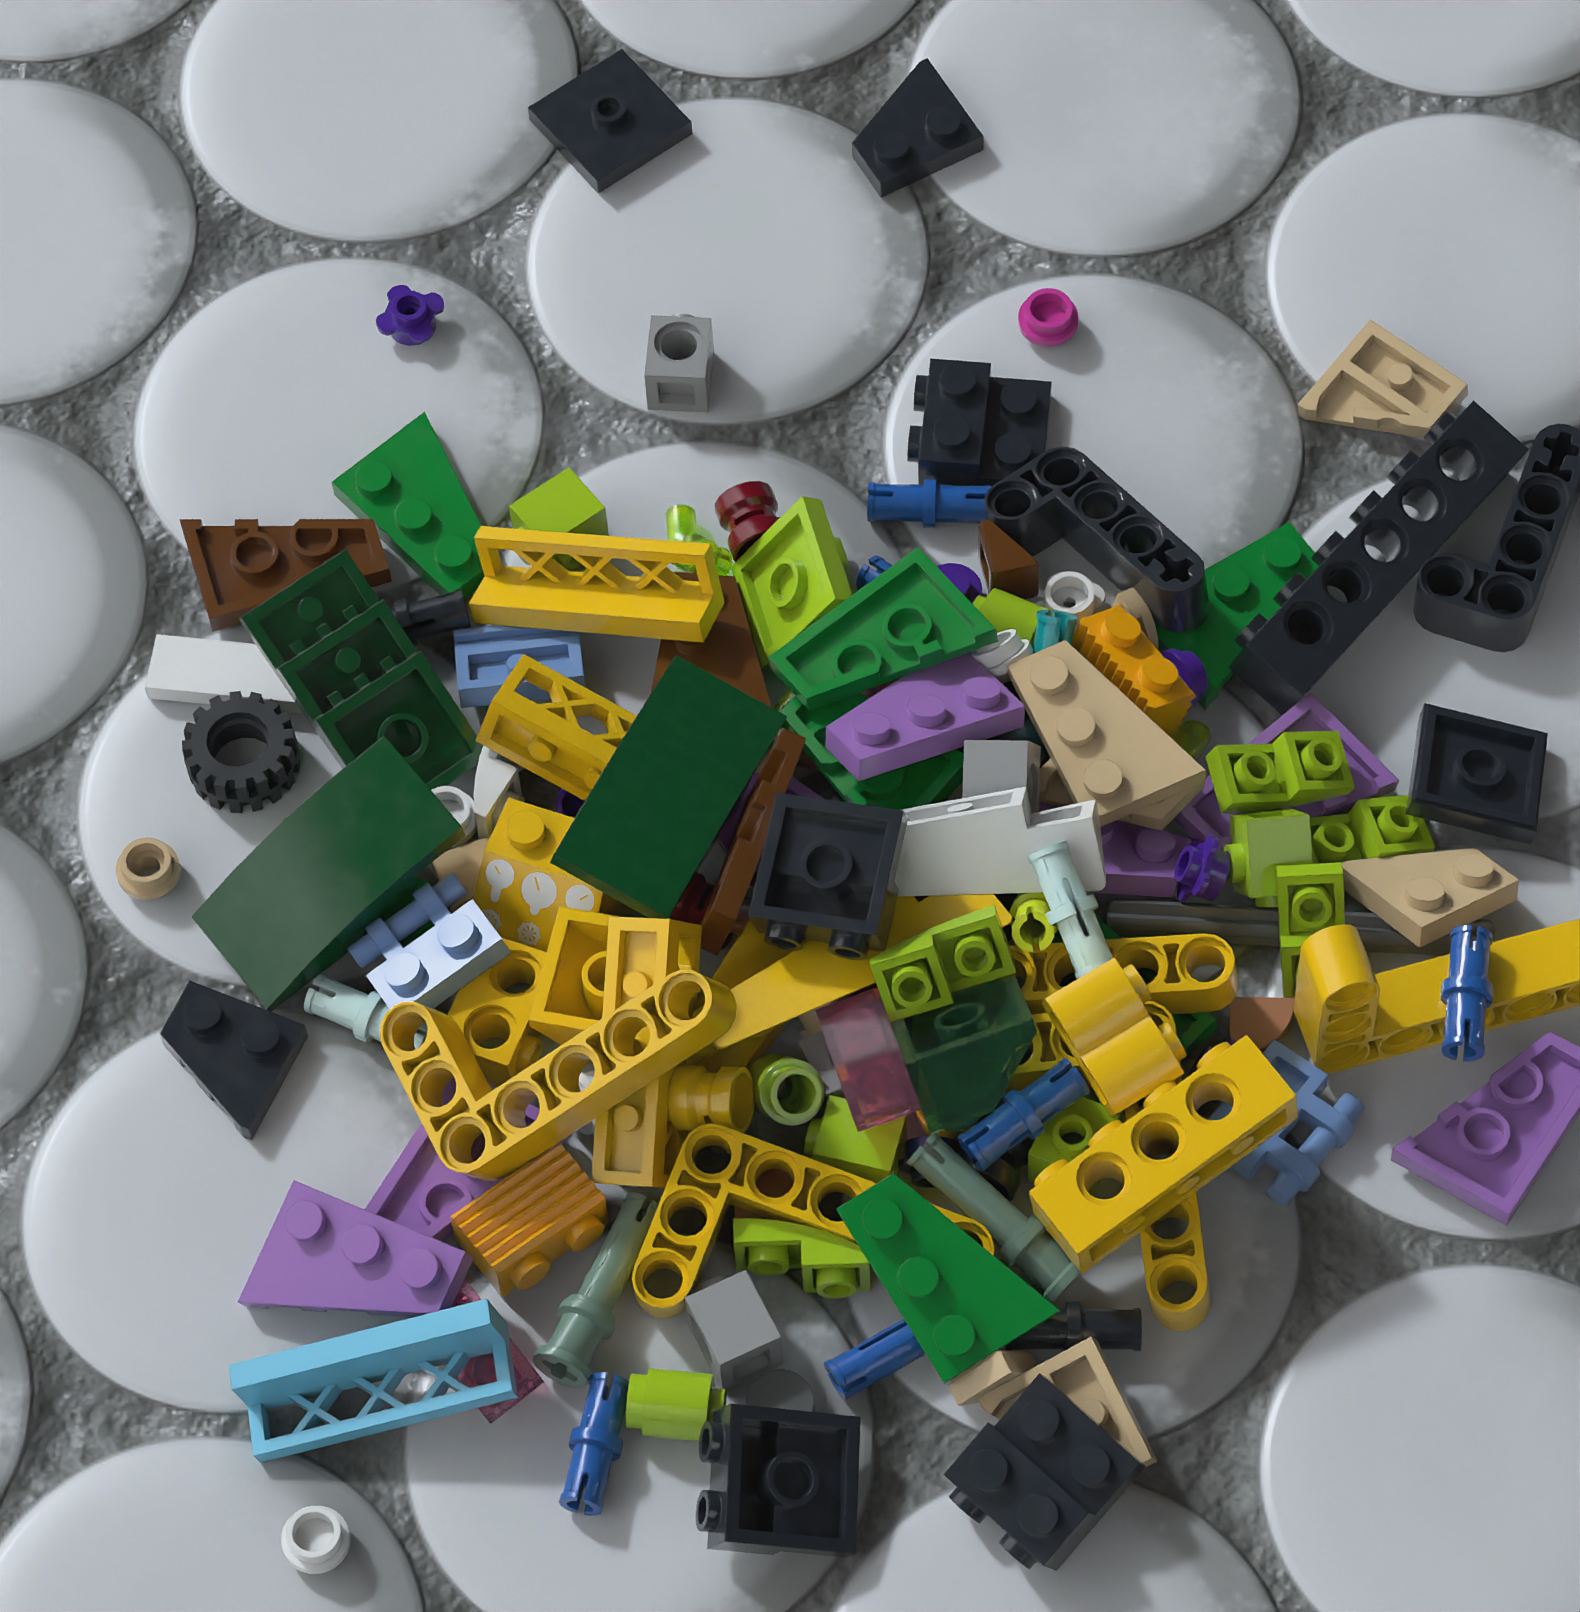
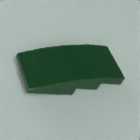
(360, 673)
(668, 790)
(327, 874)

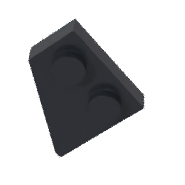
(233, 1051)

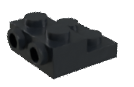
(976, 423)
(828, 875)
(1042, 1475)
(780, 1481)

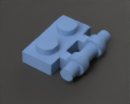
(439, 960)
(1330, 1127)

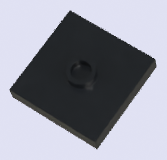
(610, 120)
(1477, 773)

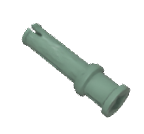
(1021, 1239)
(588, 1314)

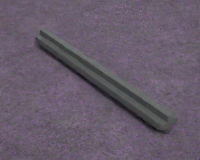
(1255, 925)

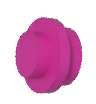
(1048, 318)

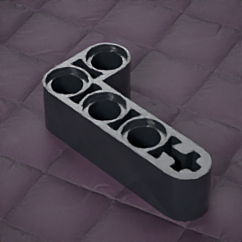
(1077, 501)
(1523, 536)

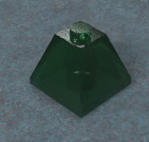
(966, 1051)

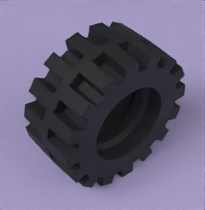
(232, 721)

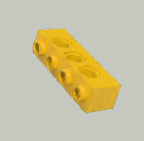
(1096, 1227)

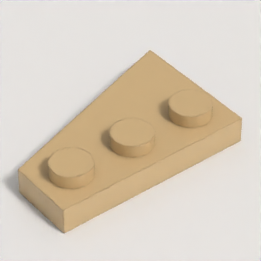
(1099, 736)

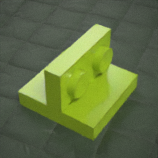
(792, 576)

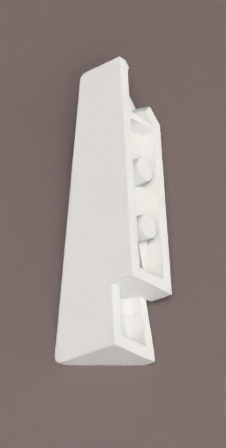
(985, 843)

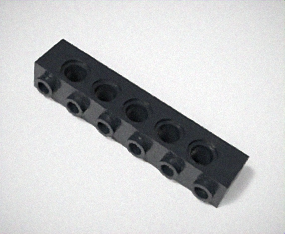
(1286, 669)

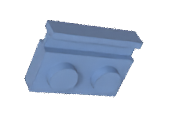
(491, 652)

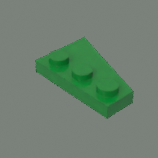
(417, 507)

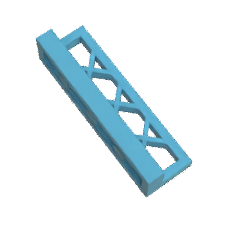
(370, 1357)

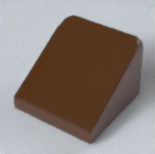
(1006, 563)

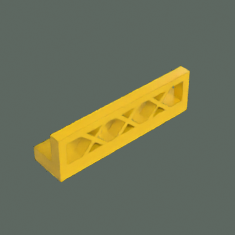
(601, 596)
(547, 735)
(636, 1137)

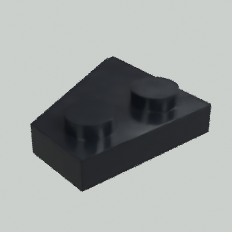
(915, 133)

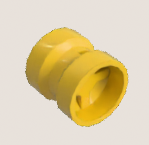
(714, 1098)

